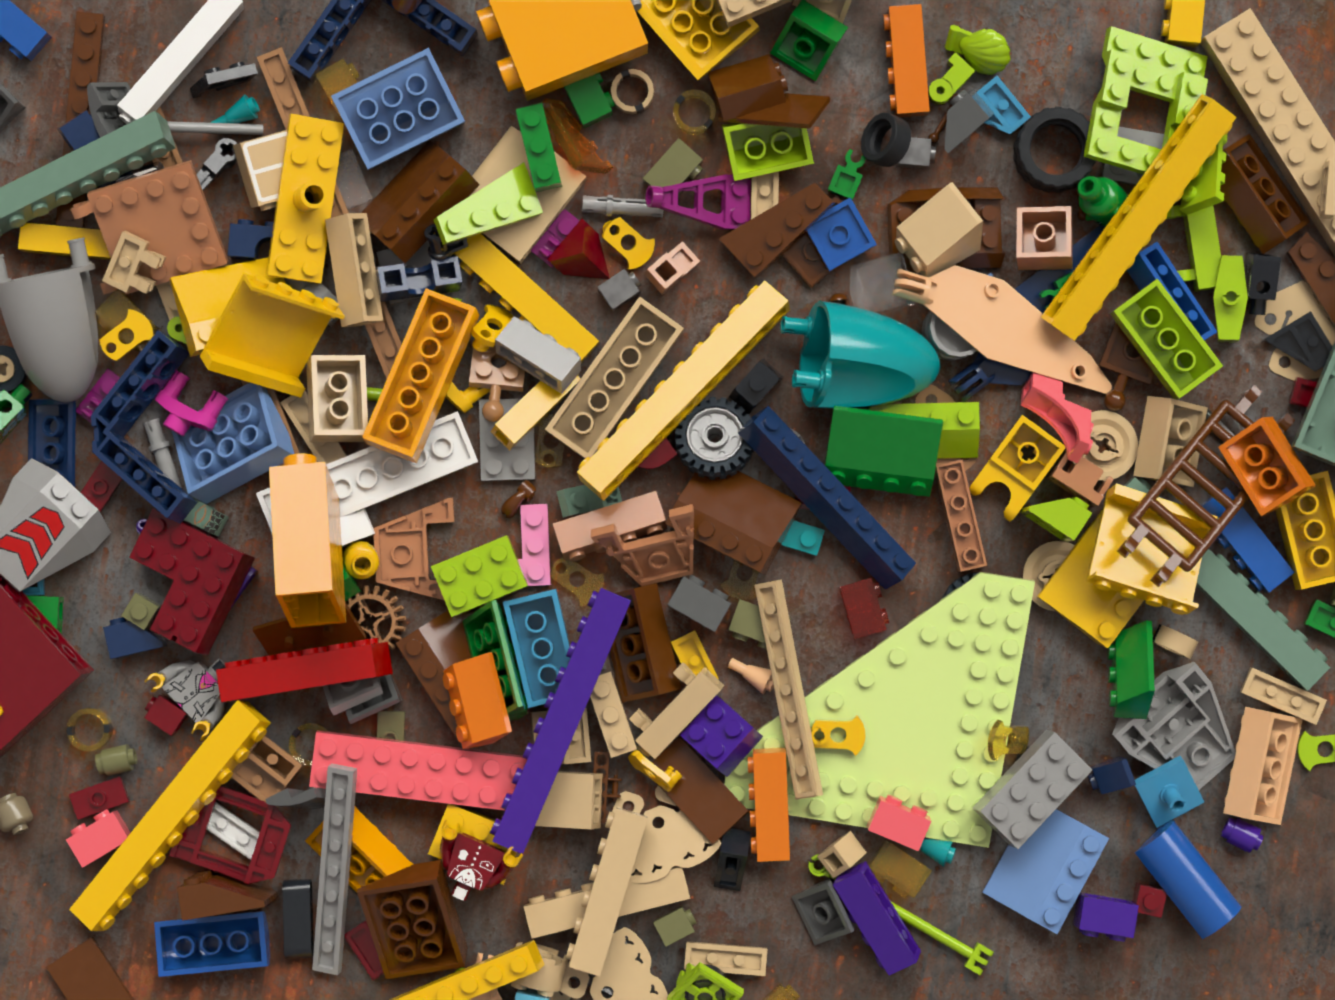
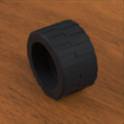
(1022, 156)

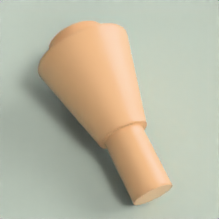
(757, 676)

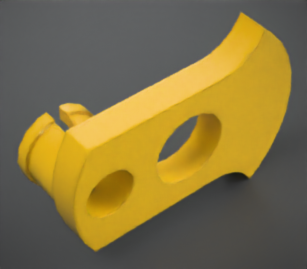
(639, 253)
(138, 324)
(485, 335)
(854, 734)
(664, 779)

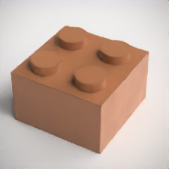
(1044, 238)

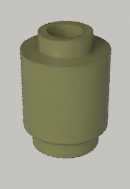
(116, 760)

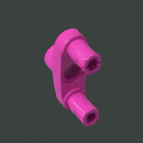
(182, 416)

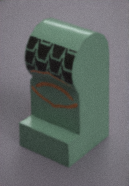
(207, 518)

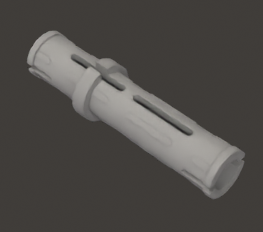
(611, 205)
(160, 449)

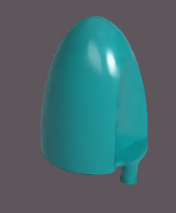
(859, 357)

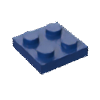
(840, 235)

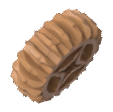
(390, 612)

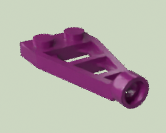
(734, 200)

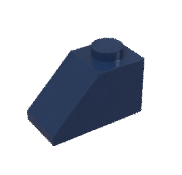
(127, 639)
(1111, 775)

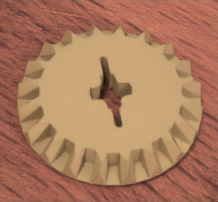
(1120, 439)
(1043, 563)

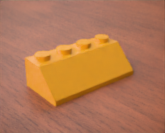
(371, 852)

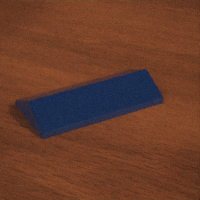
(53, 435)

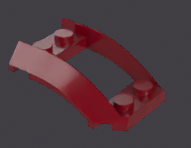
(267, 849)

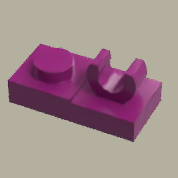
(554, 236)
(97, 394)

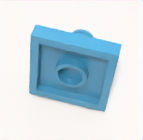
(1168, 791)

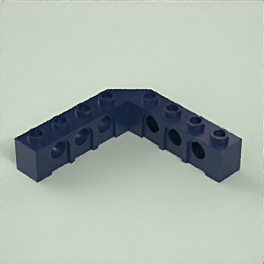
(343, 14)
(123, 408)

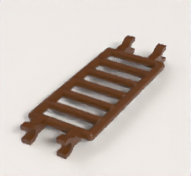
(1165, 482)

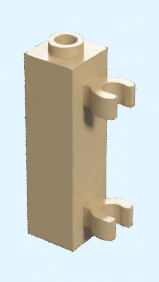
(679, 713)

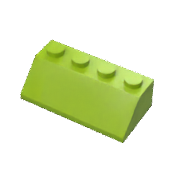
(1166, 339)
(959, 427)

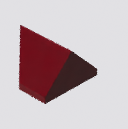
(580, 253)

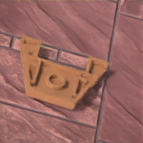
(404, 549)
(657, 556)

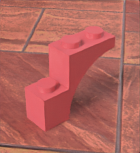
(1070, 421)

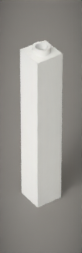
(179, 58)

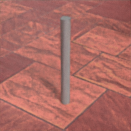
(216, 128)

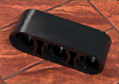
(298, 918)

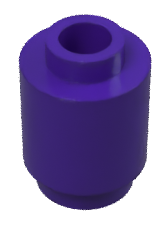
(1242, 834)

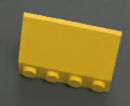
(696, 31)
(204, 296)
(1091, 610)

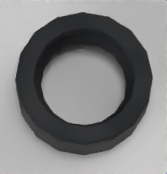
(873, 136)

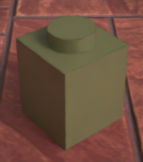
(141, 611)
(675, 925)

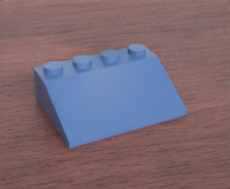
(398, 109)
(239, 447)
(1047, 870)

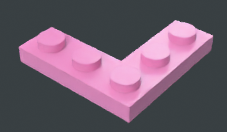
(535, 544)

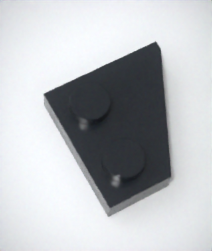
(222, 79)
(1303, 342)

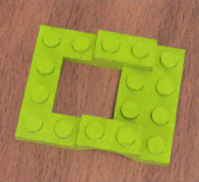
(1146, 68)

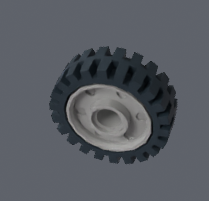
(706, 456)

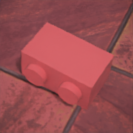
(899, 822)
(98, 838)

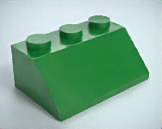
(1132, 672)

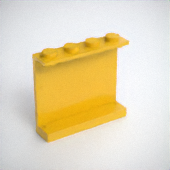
(268, 334)
(1133, 574)

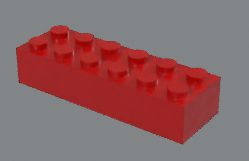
(304, 670)

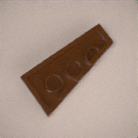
(775, 230)
(1317, 270)

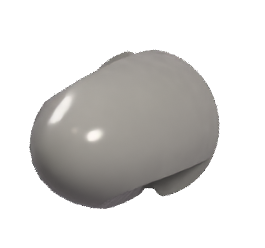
(54, 325)

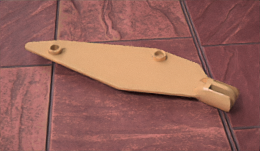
(1001, 324)

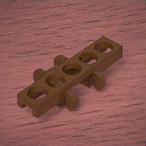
(614, 795)

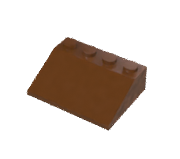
(415, 197)
(739, 517)
(433, 650)
(219, 894)
(414, 921)

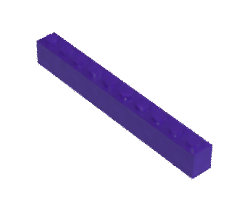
(561, 721)

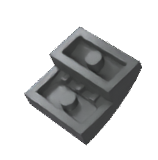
(103, 103)
(310, 799)

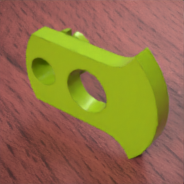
(1308, 751)

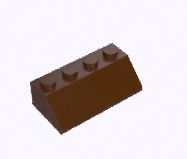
(1259, 196)
(643, 648)

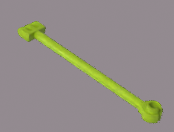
(971, 954)

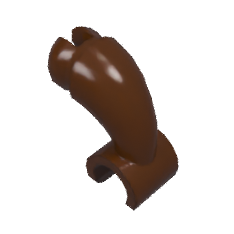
(511, 505)

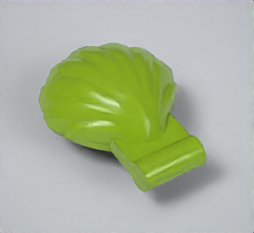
(983, 50)

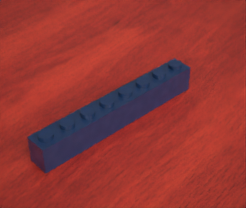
(826, 498)

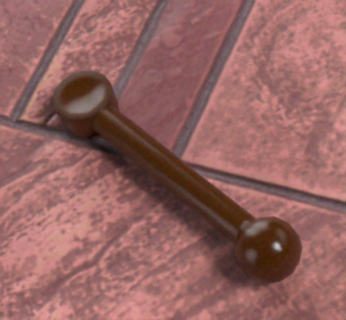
(934, 136)

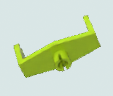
(1230, 298)

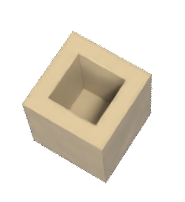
(841, 854)

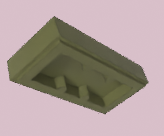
(391, 725)

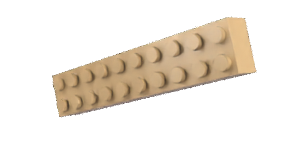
(1275, 109)

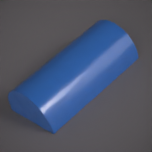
(1188, 879)
(212, 944)

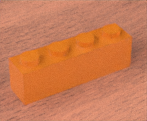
(907, 60)
(770, 804)

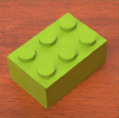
(479, 576)

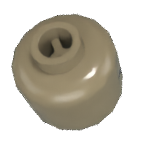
(14, 814)

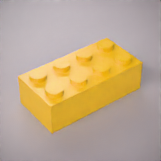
(1309, 534)

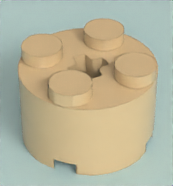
(549, 977)

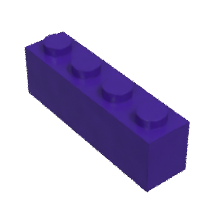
(876, 918)

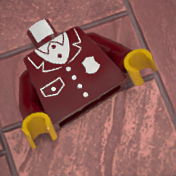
(473, 861)

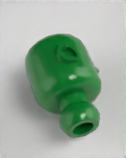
(1100, 198)

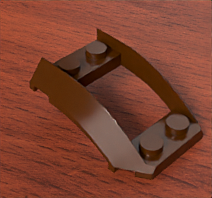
(985, 203)

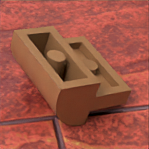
(266, 769)

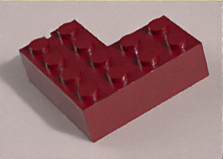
(204, 576)

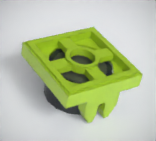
(704, 983)

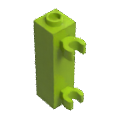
(1202, 247)

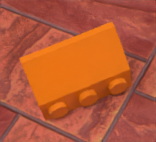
(1266, 465)
(477, 701)

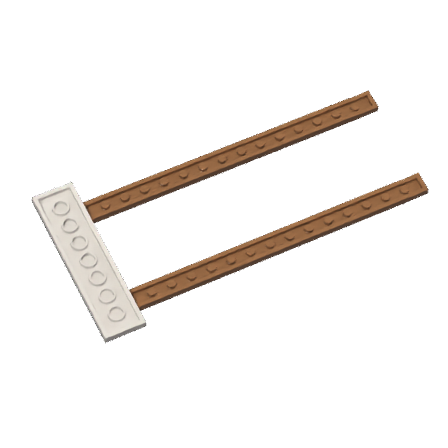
(369, 473)

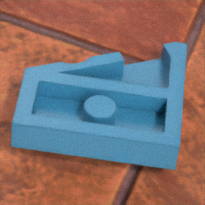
(1007, 110)

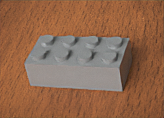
(1032, 789)

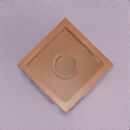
(1080, 479)

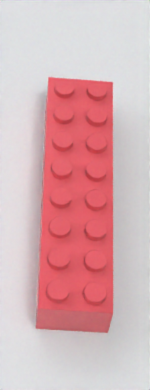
(418, 769)

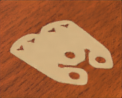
(1300, 301)
(666, 844)
(620, 972)

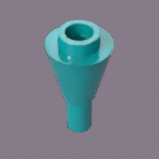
(243, 110)
(938, 850)

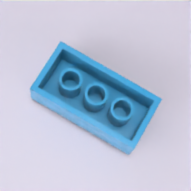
(538, 642)

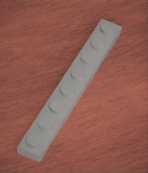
(334, 868)

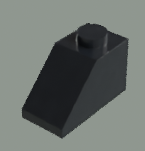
(732, 859)

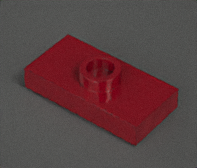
(101, 486)
(99, 797)

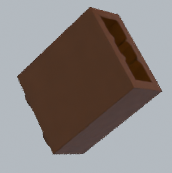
(748, 87)

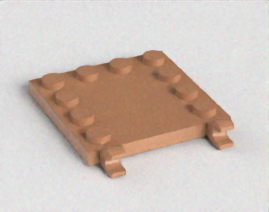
(164, 210)

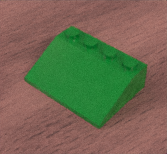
(883, 450)
(487, 633)

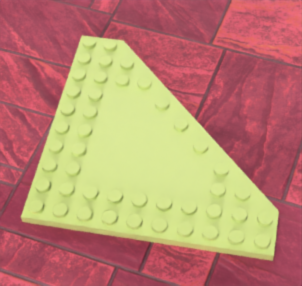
(924, 712)

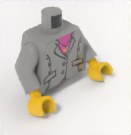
(194, 690)

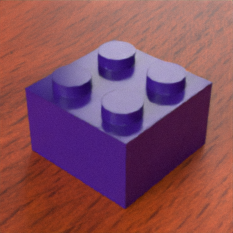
(721, 735)
(1105, 915)

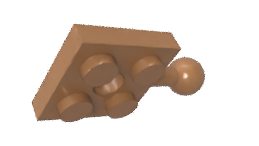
(487, 376)

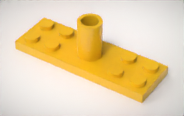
(298, 226)

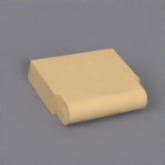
(522, 236)

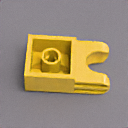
(1017, 474)

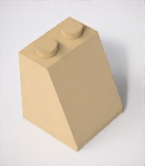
(940, 232)

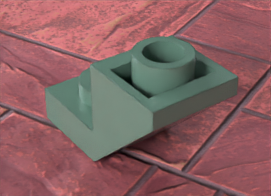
(583, 500)

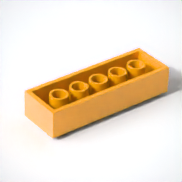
(421, 376)

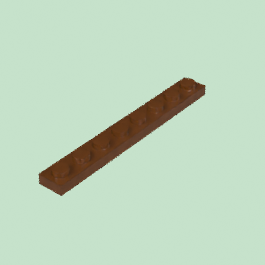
(84, 70)

